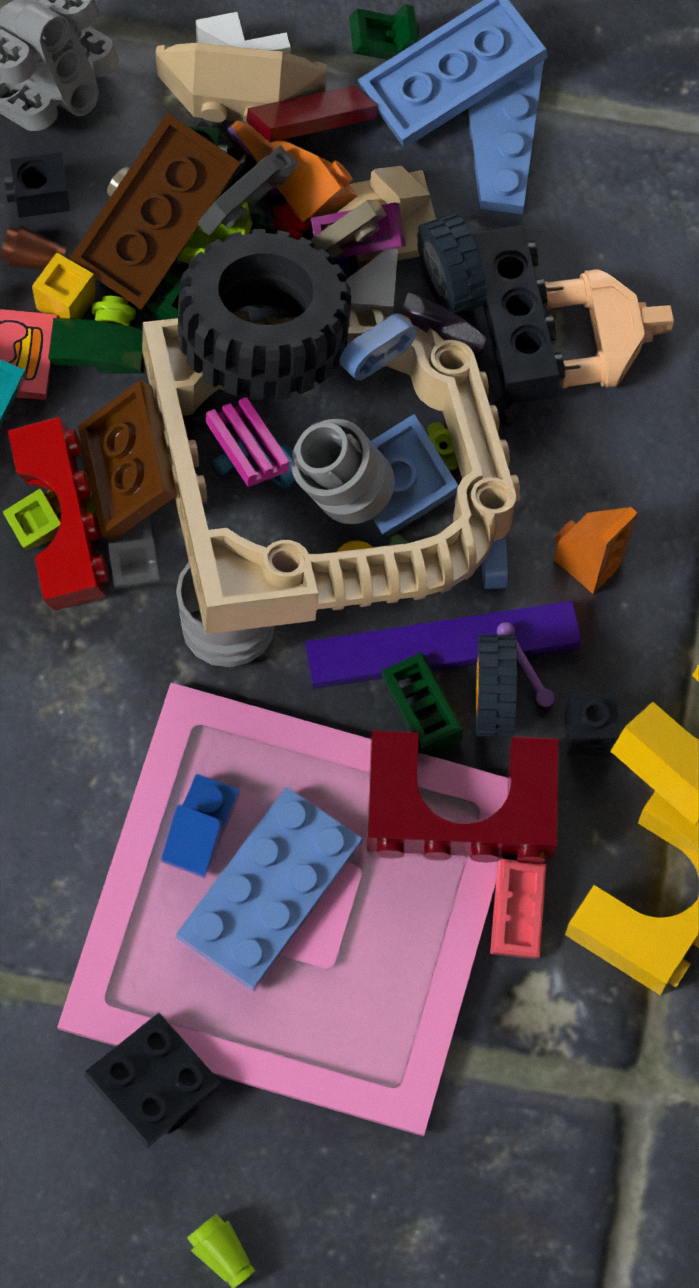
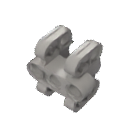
(50, 60)

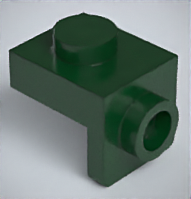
(383, 34)

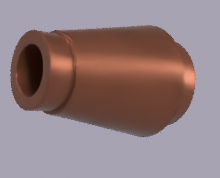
(28, 249)

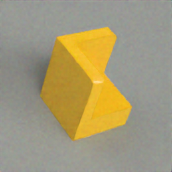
(64, 289)

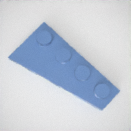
(503, 141)

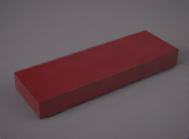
(312, 113)

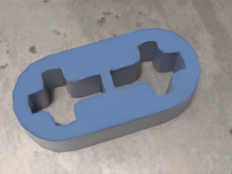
(378, 346)
(496, 566)

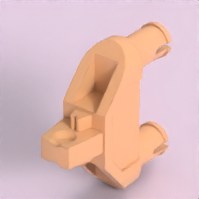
(617, 323)

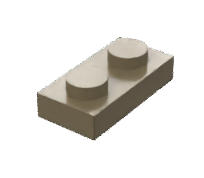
(357, 224)

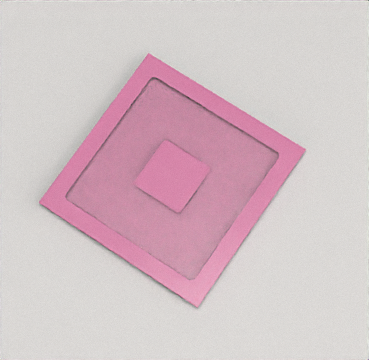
(371, 979)

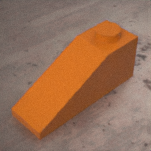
(314, 185)
(595, 545)

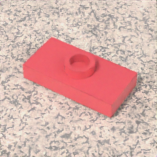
(518, 909)

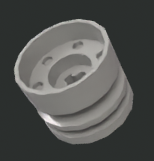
(217, 649)

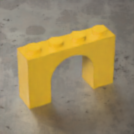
(663, 757)
(638, 944)

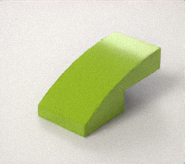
(39, 517)

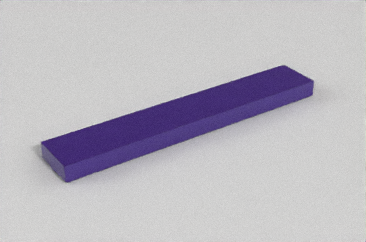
(442, 642)

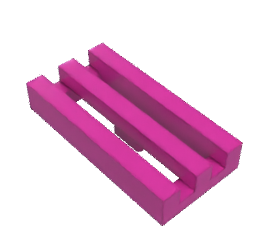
(233, 415)

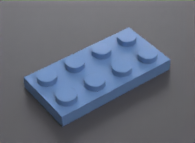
(452, 69)
(269, 888)

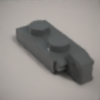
(251, 187)

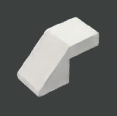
(227, 31)

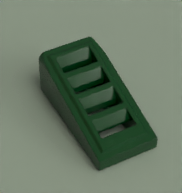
(439, 739)

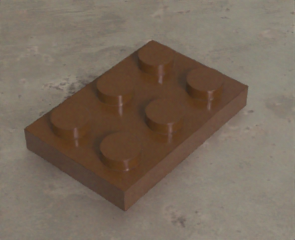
(126, 460)

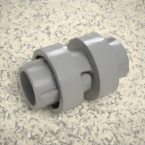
(342, 471)

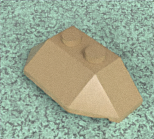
(228, 80)

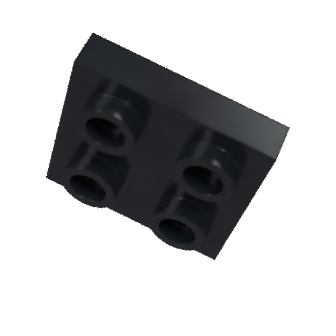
(153, 1080)

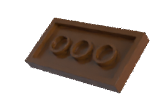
(155, 211)

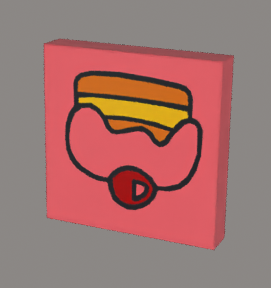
(26, 344)

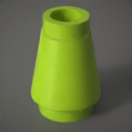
(221, 1250)

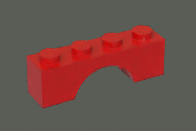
(69, 566)

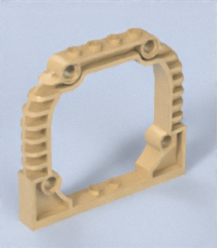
(259, 586)

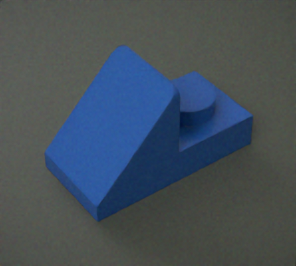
(199, 825)

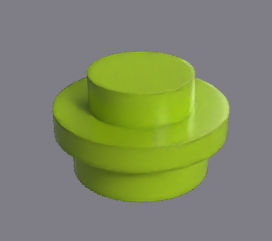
(113, 310)

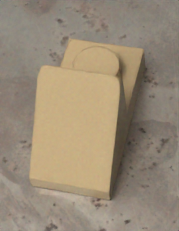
(392, 186)

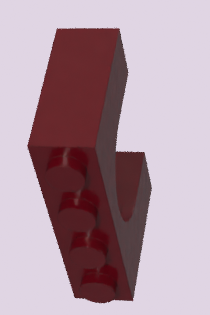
(404, 823)

